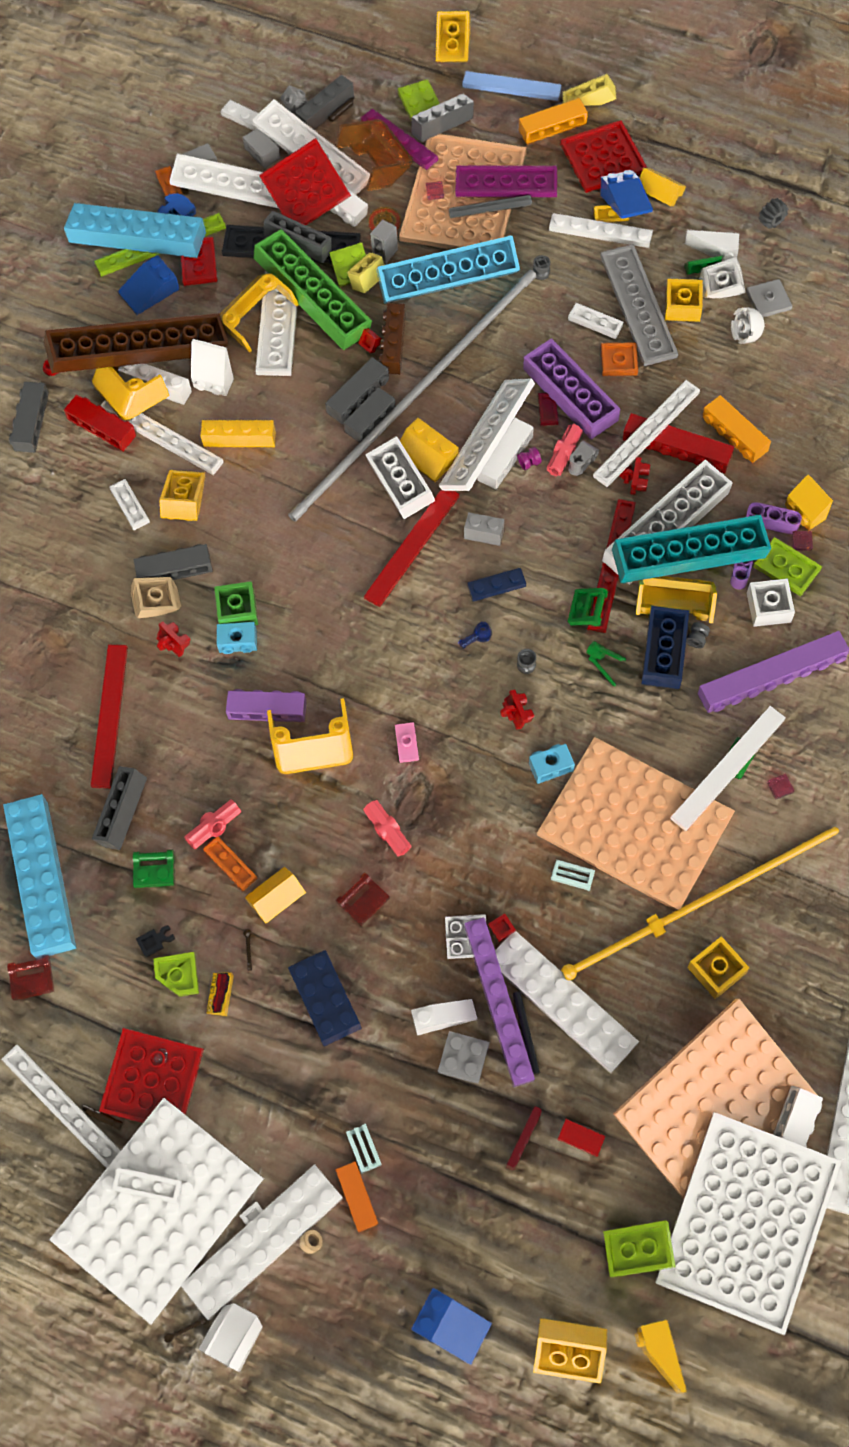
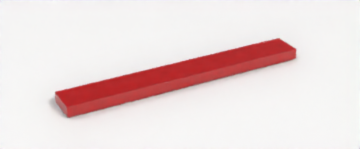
(411, 547)
(608, 578)
(109, 716)

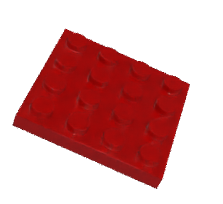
(601, 153)
(305, 184)
(140, 1083)

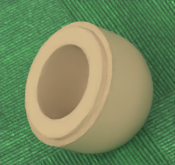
(304, 1244)

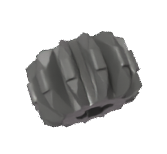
(773, 213)

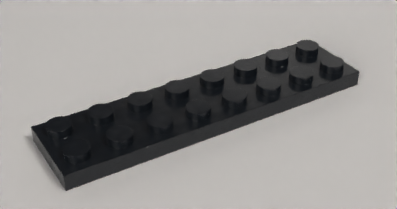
(241, 241)

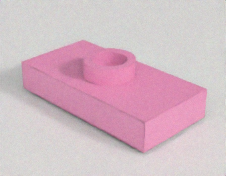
(406, 742)

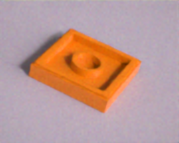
(619, 359)

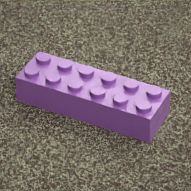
(571, 388)

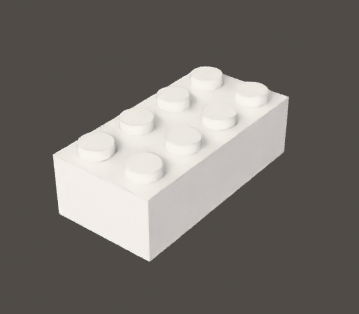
(400, 477)

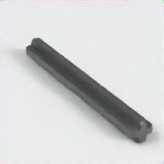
(490, 206)

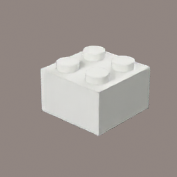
(770, 602)

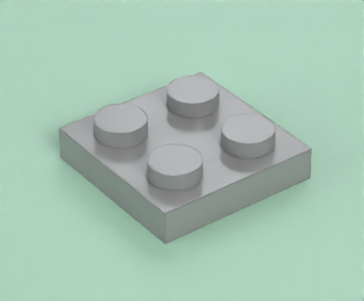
(463, 1057)

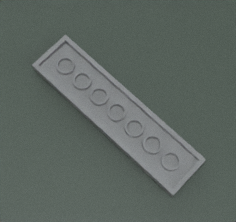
(639, 305)

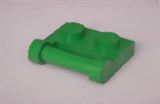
(582, 605)
(155, 874)

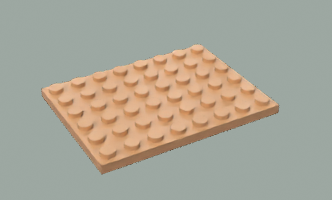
(429, 220)
(620, 821)
(722, 1070)

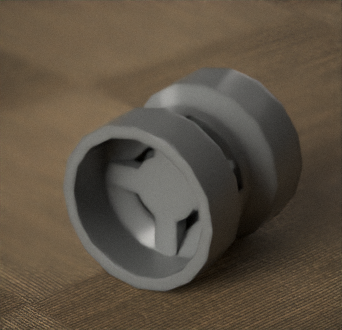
(541, 267)
(698, 634)
(525, 657)

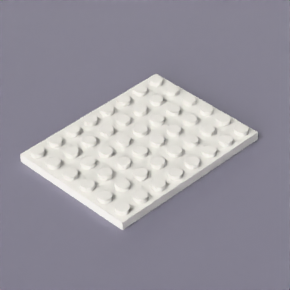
(749, 1222)
(151, 1245)

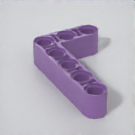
(780, 524)

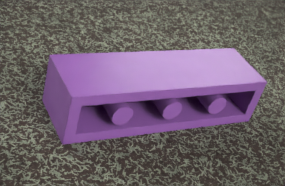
(254, 705)

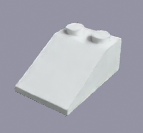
(210, 368)

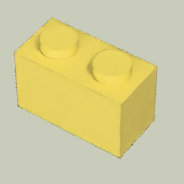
(364, 273)

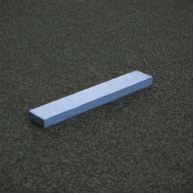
(511, 86)

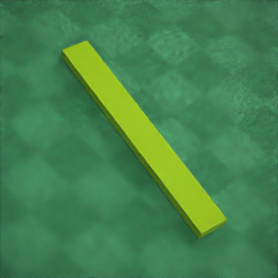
(129, 257)

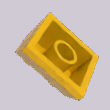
(810, 502)

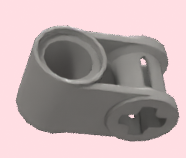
(582, 458)

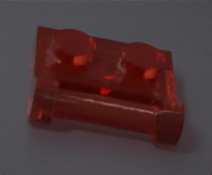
(367, 904)
(32, 984)

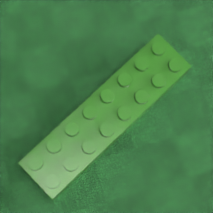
(312, 289)

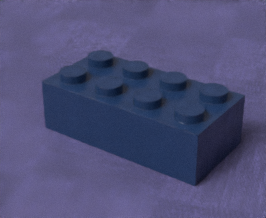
(665, 647)
(324, 998)

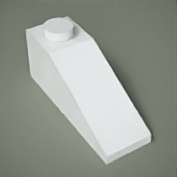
(714, 243)
(443, 1015)

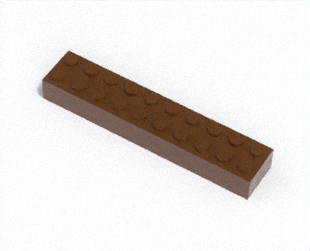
(130, 342)

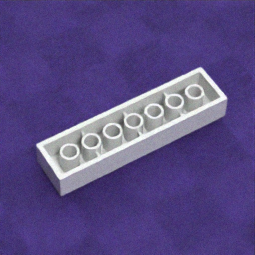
(681, 506)

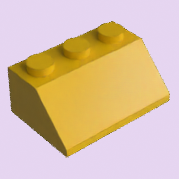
(428, 449)
(570, 1350)

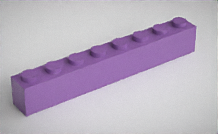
(773, 672)
(499, 1002)

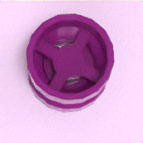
(529, 458)

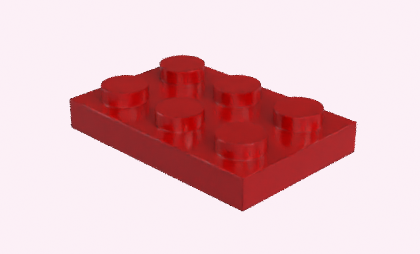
(203, 268)

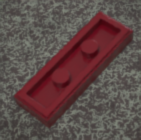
(524, 1138)

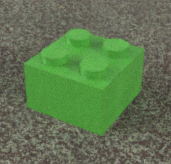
(236, 603)

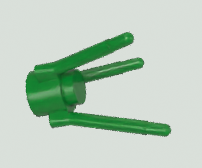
(598, 651)

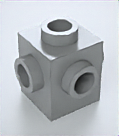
(293, 98)

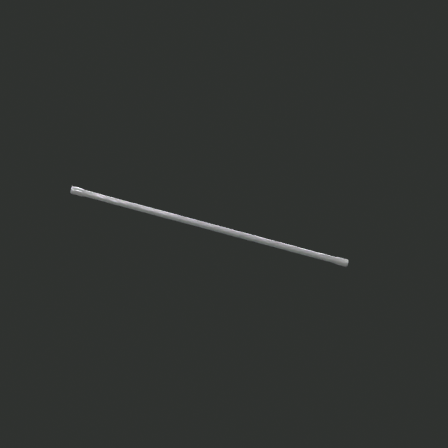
(302, 507)

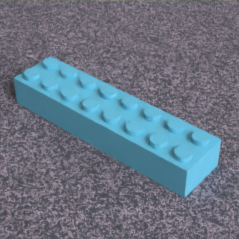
(135, 230)
(448, 269)
(39, 877)

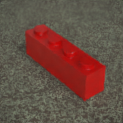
(100, 422)

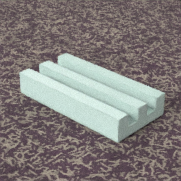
(586, 886)
(357, 1130)

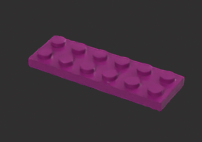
(506, 181)

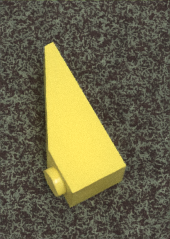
(594, 92)

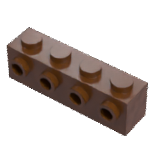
(393, 337)

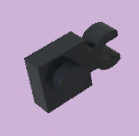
(152, 942)

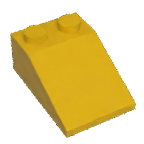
(453, 36)
(182, 495)
(660, 1350)

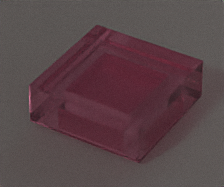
(434, 190)
(802, 540)
(780, 786)

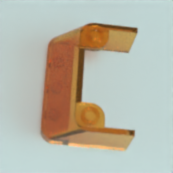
(383, 148)

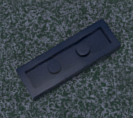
(496, 584)

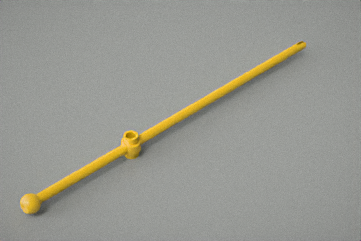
(657, 925)

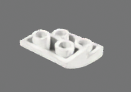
(456, 936)

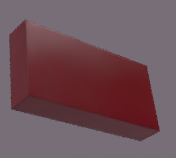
(547, 410)

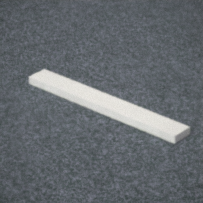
(646, 433)
(173, 441)
(727, 768)
(61, 1105)

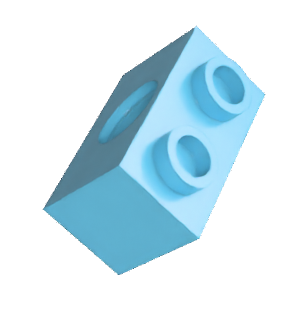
(228, 632)
(543, 771)

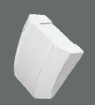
(722, 279)
(232, 1336)

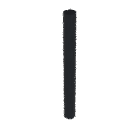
(526, 1032)

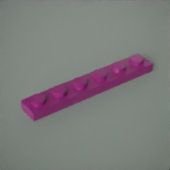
(418, 152)

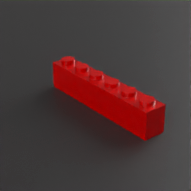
(684, 445)

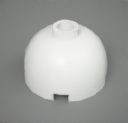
(747, 325)

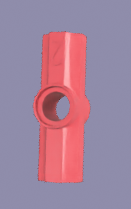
(564, 449)
(212, 824)
(387, 828)

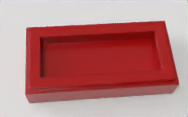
(581, 1138)

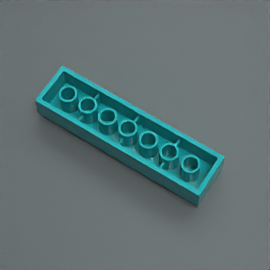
(691, 548)

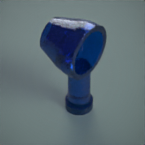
(478, 634)

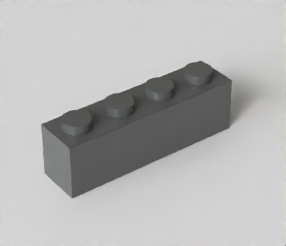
(326, 102)
(442, 117)
(309, 240)
(357, 390)
(29, 417)
(175, 564)
(119, 808)

